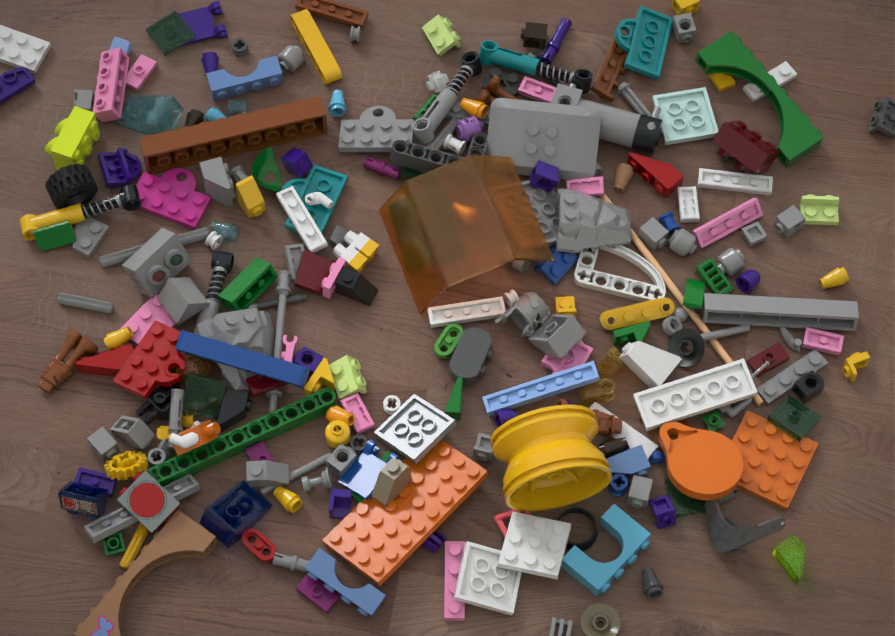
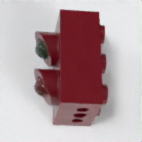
(745, 146)

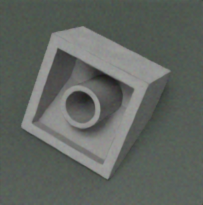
(558, 335)

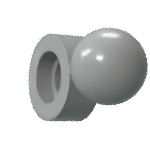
(674, 322)

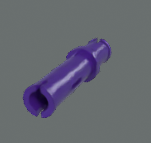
(554, 45)

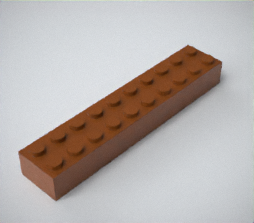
(234, 135)

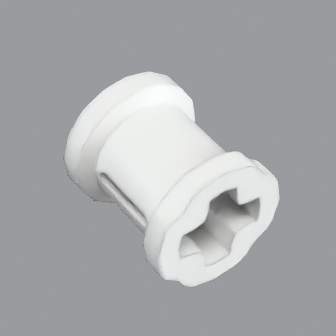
(454, 145)

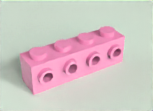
(111, 85)

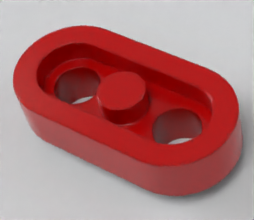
(259, 546)

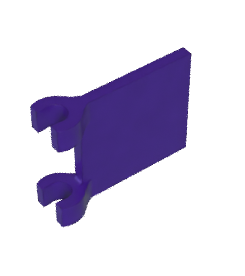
(202, 23)

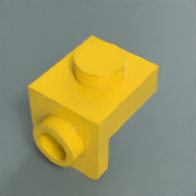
(854, 362)

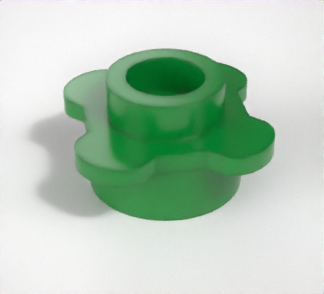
(707, 419)

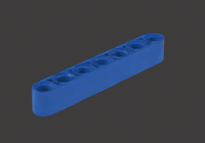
(242, 359)

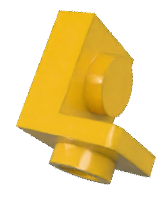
(565, 305)

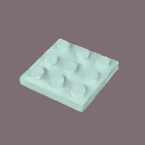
(686, 116)

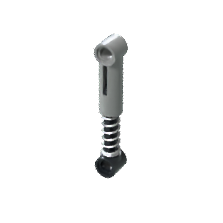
(426, 126)
(221, 264)

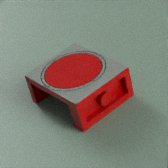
(148, 501)

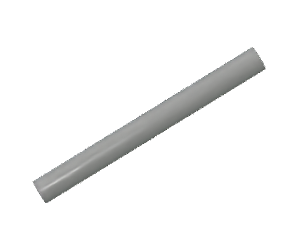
(299, 472)

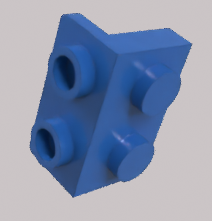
(555, 270)

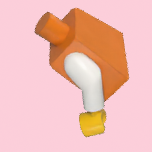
(192, 437)

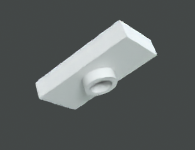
(688, 204)

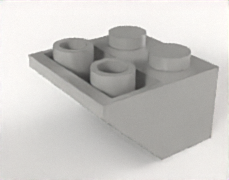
(217, 181)

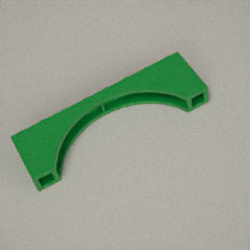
(732, 58)

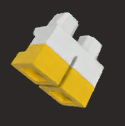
(358, 253)

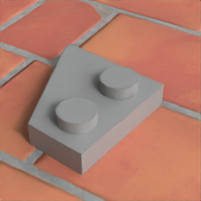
(89, 236)

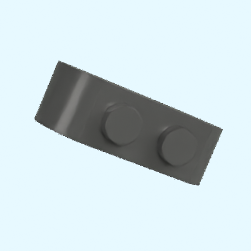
(471, 356)

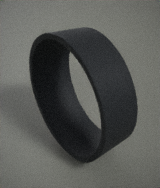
(587, 544)

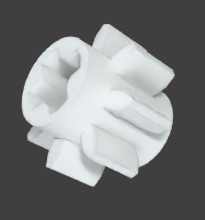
(437, 81)

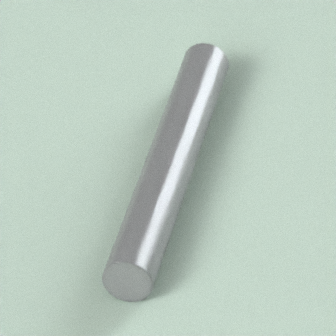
(725, 332)

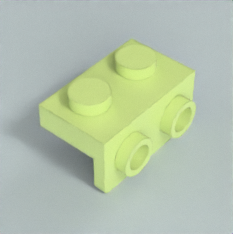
(441, 34)
(347, 377)

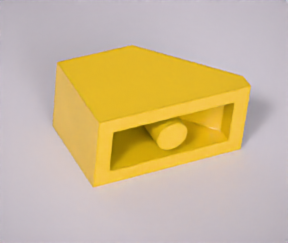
(250, 197)

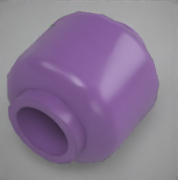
(468, 127)

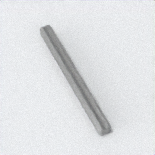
(124, 255)

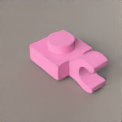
(289, 354)

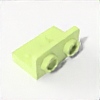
(820, 209)

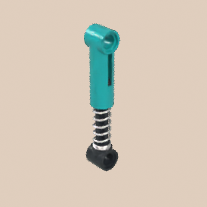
(492, 54)

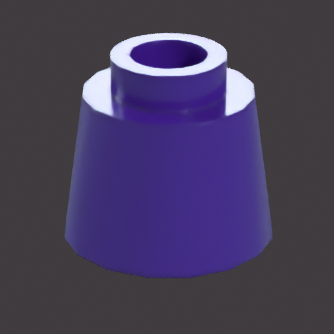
(748, 281)
(503, 416)

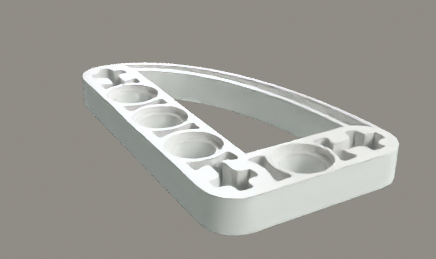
(629, 284)

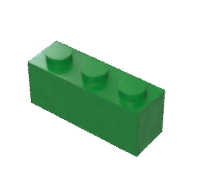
(248, 285)

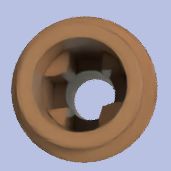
(622, 176)

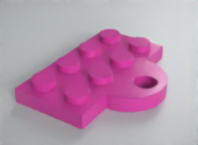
(172, 198)

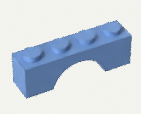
(226, 85)
(324, 567)

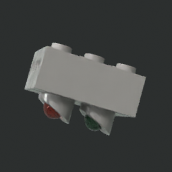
(156, 262)

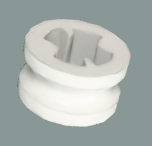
(214, 240)
(510, 298)
(391, 398)

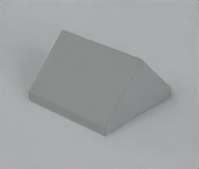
(181, 299)

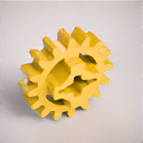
(126, 465)

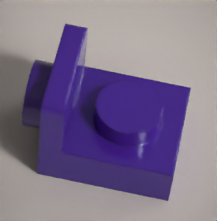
(663, 511)

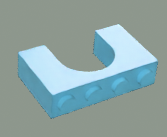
(598, 575)

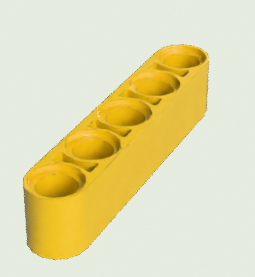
(316, 46)

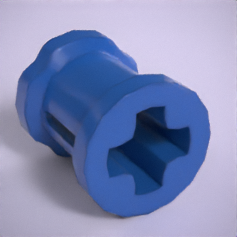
(668, 222)
(618, 491)

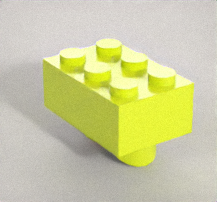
(75, 138)

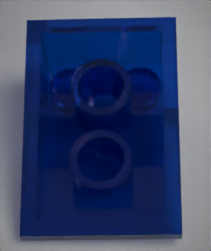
(234, 513)

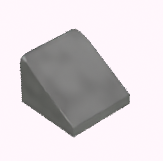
(338, 236)

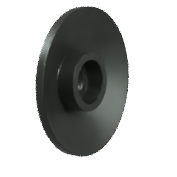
(679, 342)

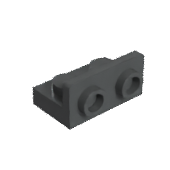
(883, 117)

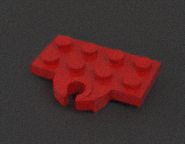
(152, 362)

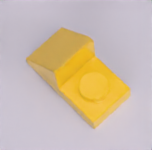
(320, 377)

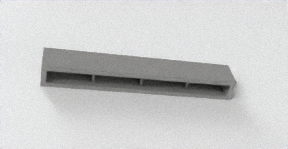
(780, 312)

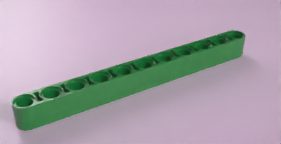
(245, 433)

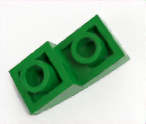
(693, 294)
(114, 543)

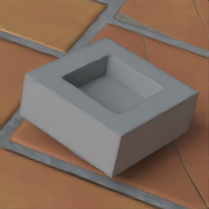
(754, 234)

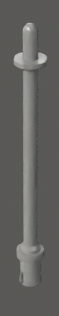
(283, 291)

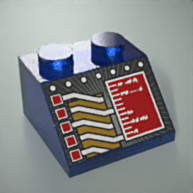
(83, 499)

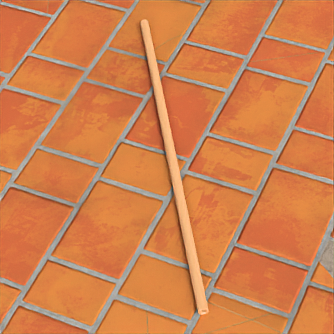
(678, 295)

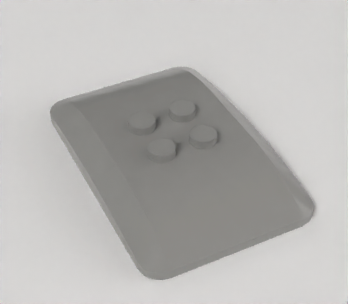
(545, 132)

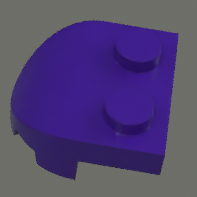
(119, 167)

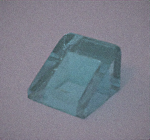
(236, 107)

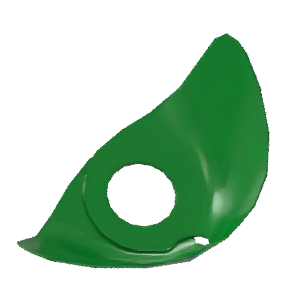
(264, 164)

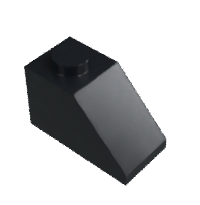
(355, 287)
(233, 408)

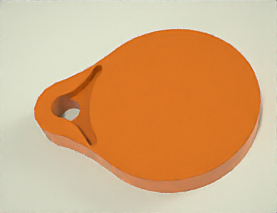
(700, 461)

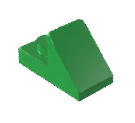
(631, 333)

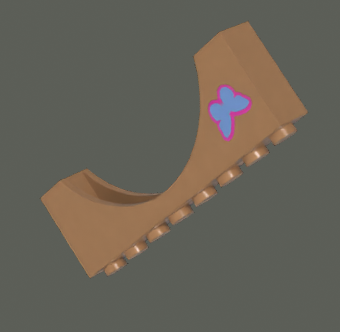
(176, 540)

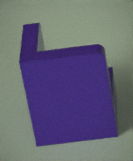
(339, 503)

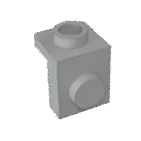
(483, 448)

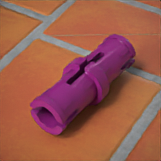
(382, 168)

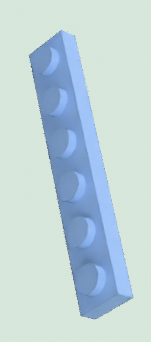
(541, 388)

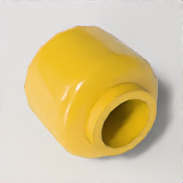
(337, 433)

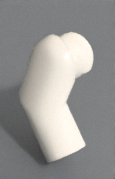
(318, 198)

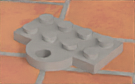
(374, 132)

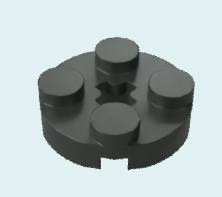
(507, 78)

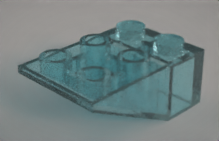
(150, 113)

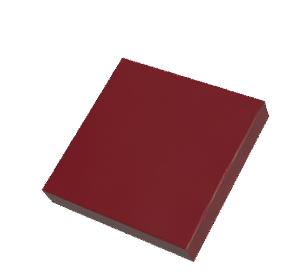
(312, 271)

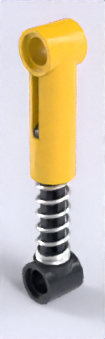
(127, 198)

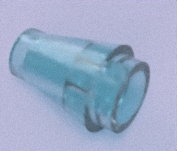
(227, 230)

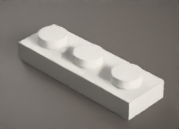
(782, 75)

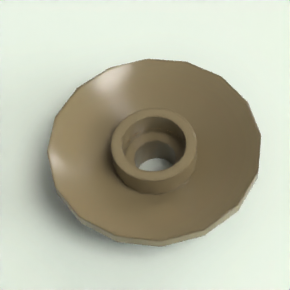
(600, 613)

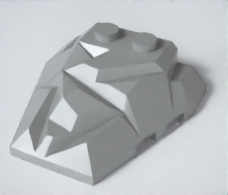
(589, 222)
(244, 329)

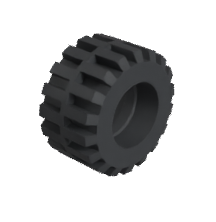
(71, 186)

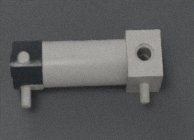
(617, 125)

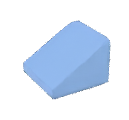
(121, 43)

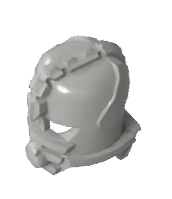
(526, 313)

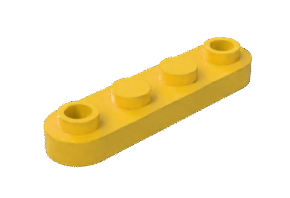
(637, 313)

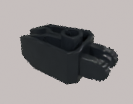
(158, 404)

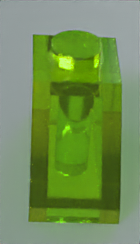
(791, 557)

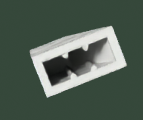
(649, 362)

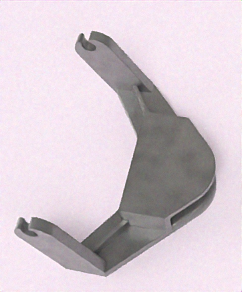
(731, 537)

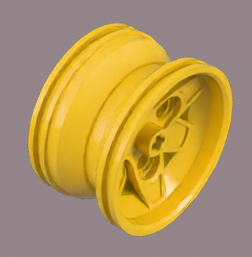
(550, 458)

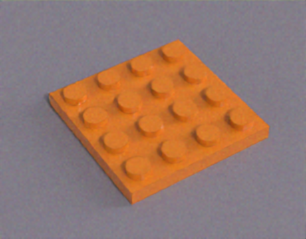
(771, 460)

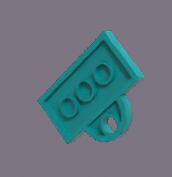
(645, 41)
(323, 181)

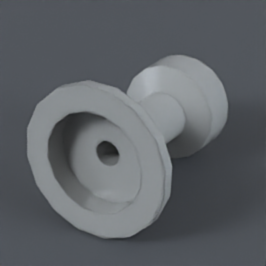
(325, 479)

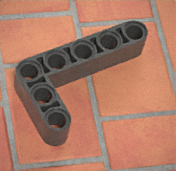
(429, 159)

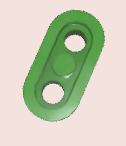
(447, 342)

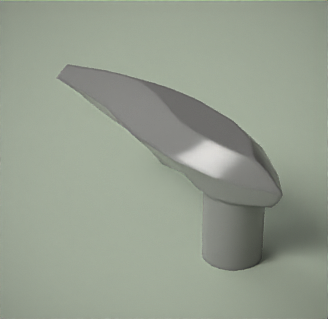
(790, 339)

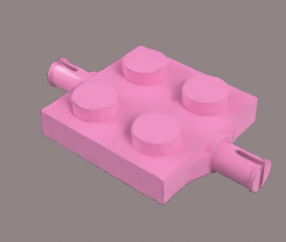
(577, 356)

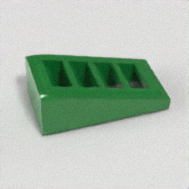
(714, 269)
(453, 406)

